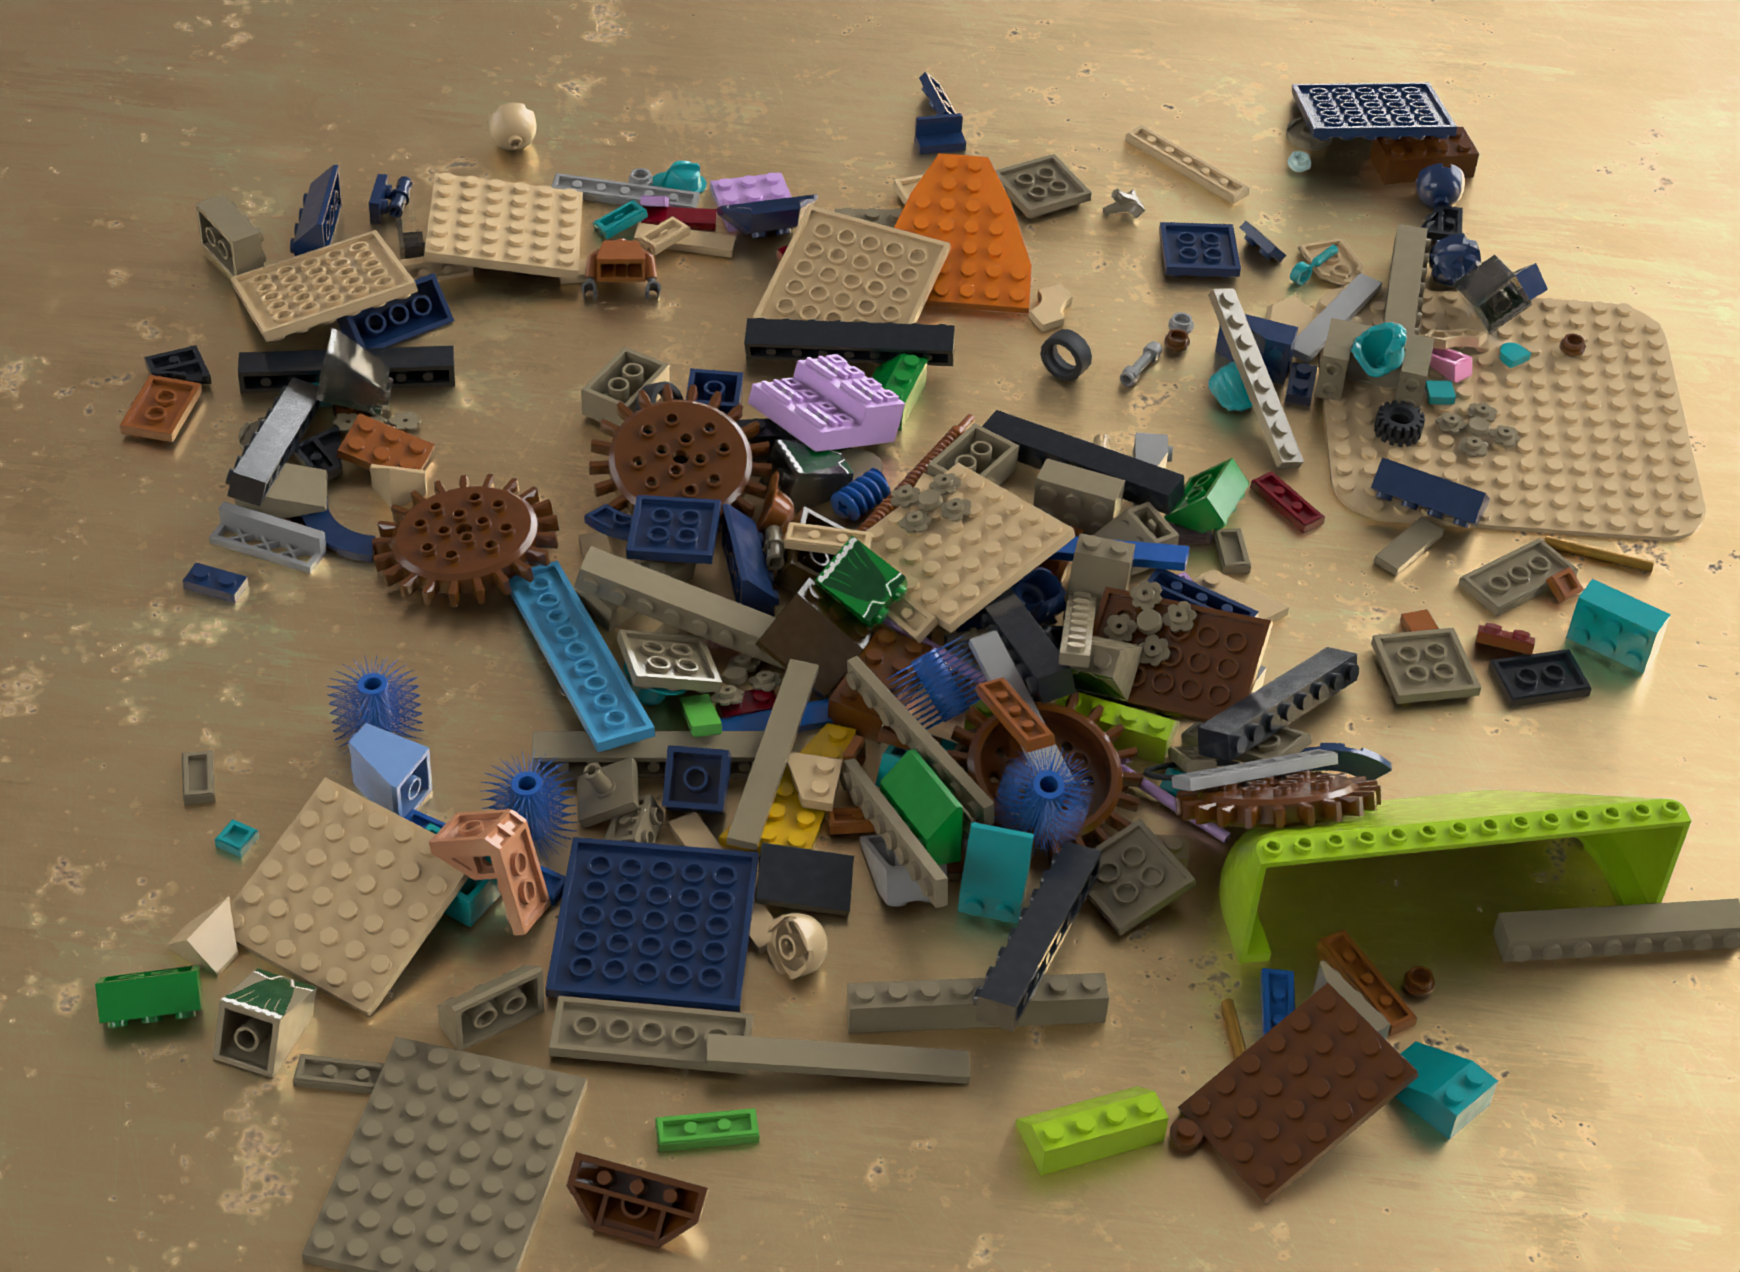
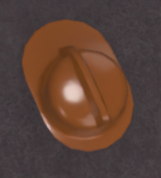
(777, 507)

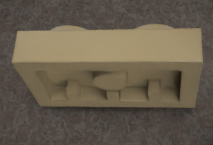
(638, 825)

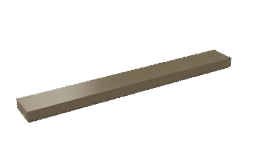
(772, 755)
(837, 1058)

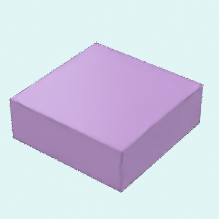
(656, 201)

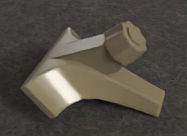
(1125, 203)

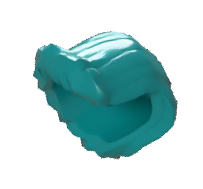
(1380, 348)
(1229, 388)

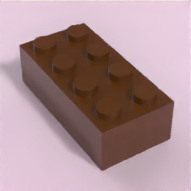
(1404, 158)
(884, 656)

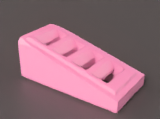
(1451, 364)

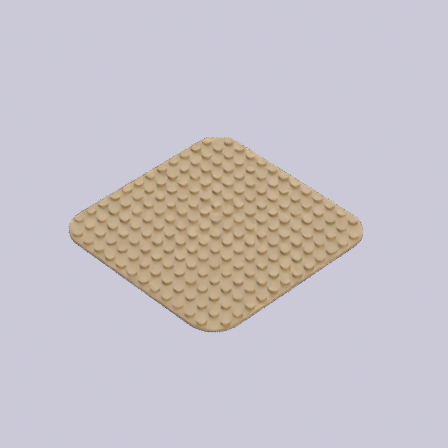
(1597, 430)

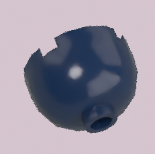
(1440, 185)

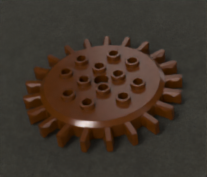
(631, 444)
(500, 540)
(1086, 743)
(1281, 800)

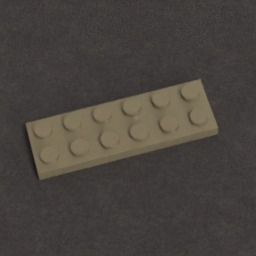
(641, 1032)

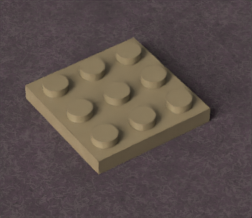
(1042, 186)
(669, 661)
(1425, 665)
(1136, 877)

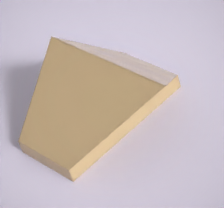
(397, 483)
(208, 939)

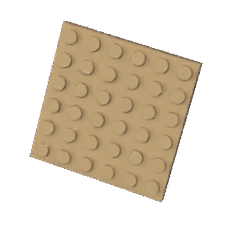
(504, 226)
(852, 272)
(323, 285)
(969, 562)
(345, 897)

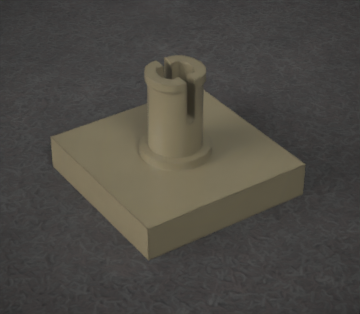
(607, 791)

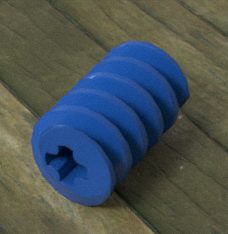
(860, 495)

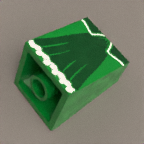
(862, 582)

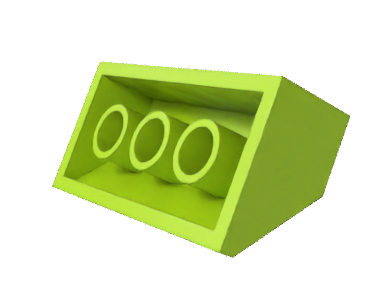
(1143, 730)
(1094, 1129)

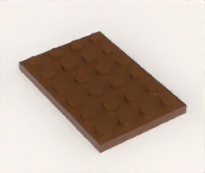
(1206, 667)
(1298, 1092)

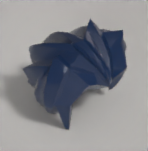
(1453, 258)
(1041, 595)

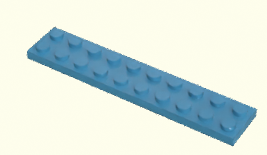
(580, 659)

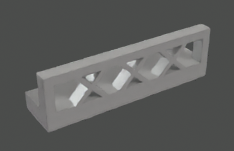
(273, 533)

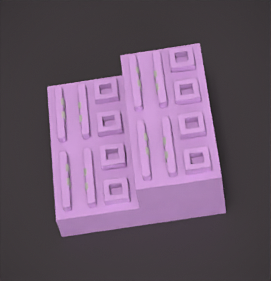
(830, 405)

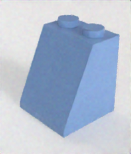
(390, 769)

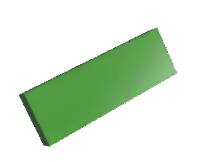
(700, 715)
(707, 1130)

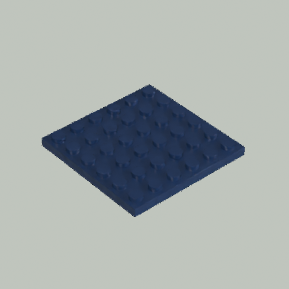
(1373, 110)
(654, 924)

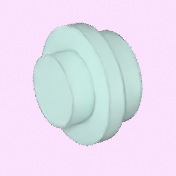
(1299, 161)

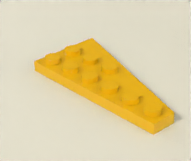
(788, 821)

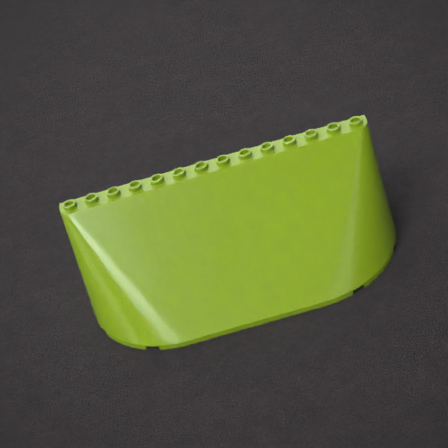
(1628, 838)

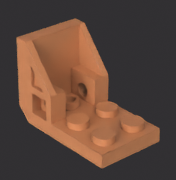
(514, 864)

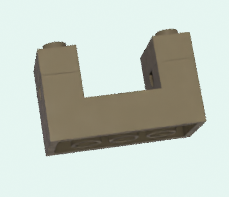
(1340, 364)

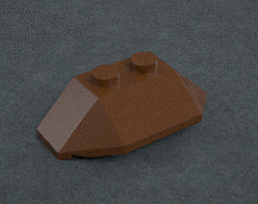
(634, 1201)

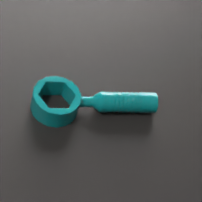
(1302, 272)

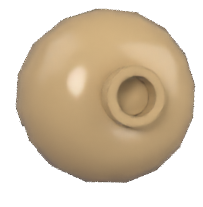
(512, 126)
(797, 944)

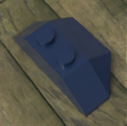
(767, 215)
(1181, 589)

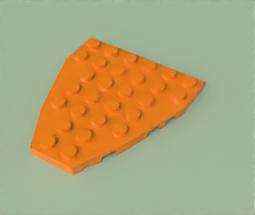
(969, 208)

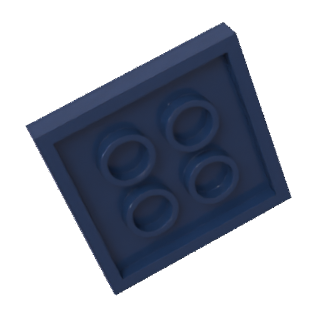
(1199, 249)
(673, 529)

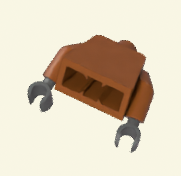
(621, 262)

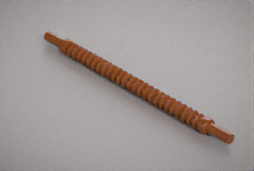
(885, 507)

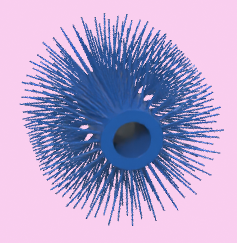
(939, 685)
(375, 702)
(1043, 798)
(530, 801)

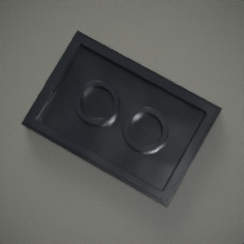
(1539, 677)
(804, 879)

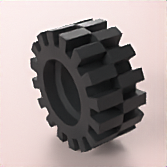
(1388, 424)

